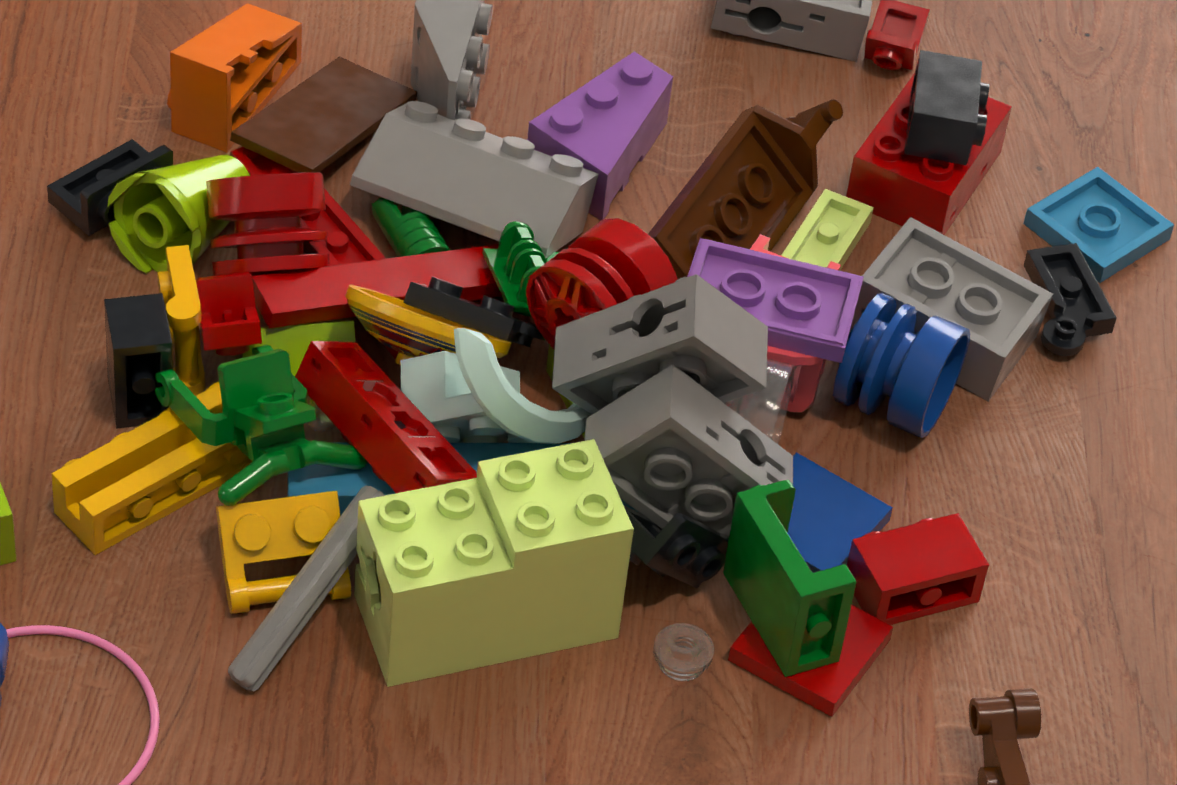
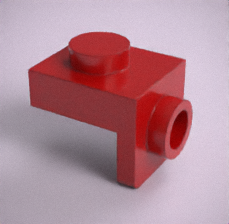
(896, 35)
(228, 313)

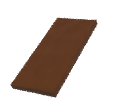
(322, 116)

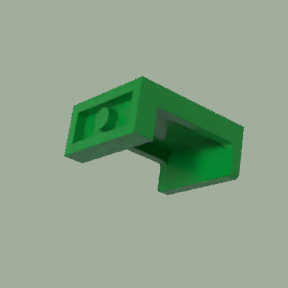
(794, 610)

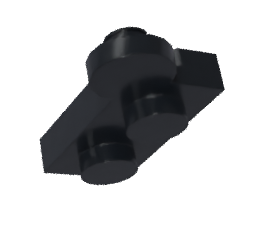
(1077, 302)
(489, 317)

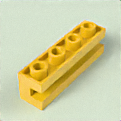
(141, 477)

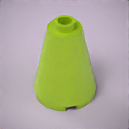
(168, 210)

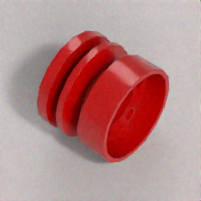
(267, 221)
(596, 273)

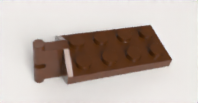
(747, 183)

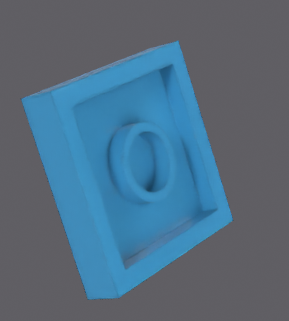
(1103, 220)

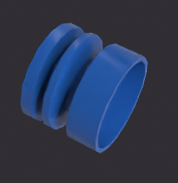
(892, 361)

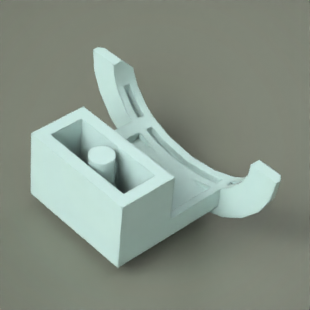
(479, 400)

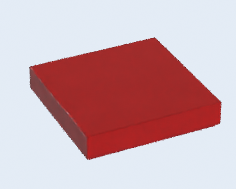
(826, 685)

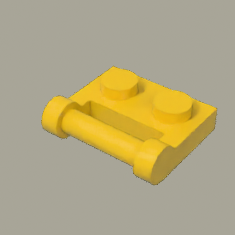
(183, 316)
(272, 532)

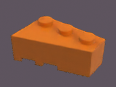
(231, 73)

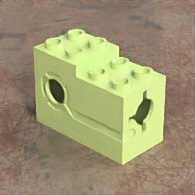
(494, 564)

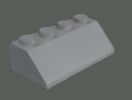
(475, 177)

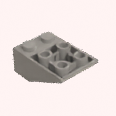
(450, 53)

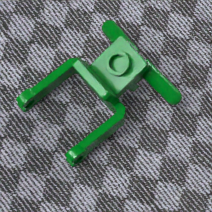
(260, 415)

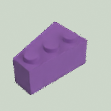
(608, 124)

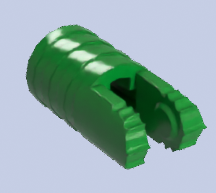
(407, 231)

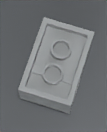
(810, 25)
(964, 288)
(674, 325)
(683, 451)

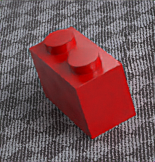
(917, 569)

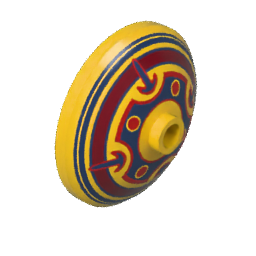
(406, 327)

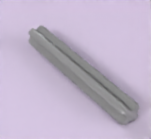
(300, 599)

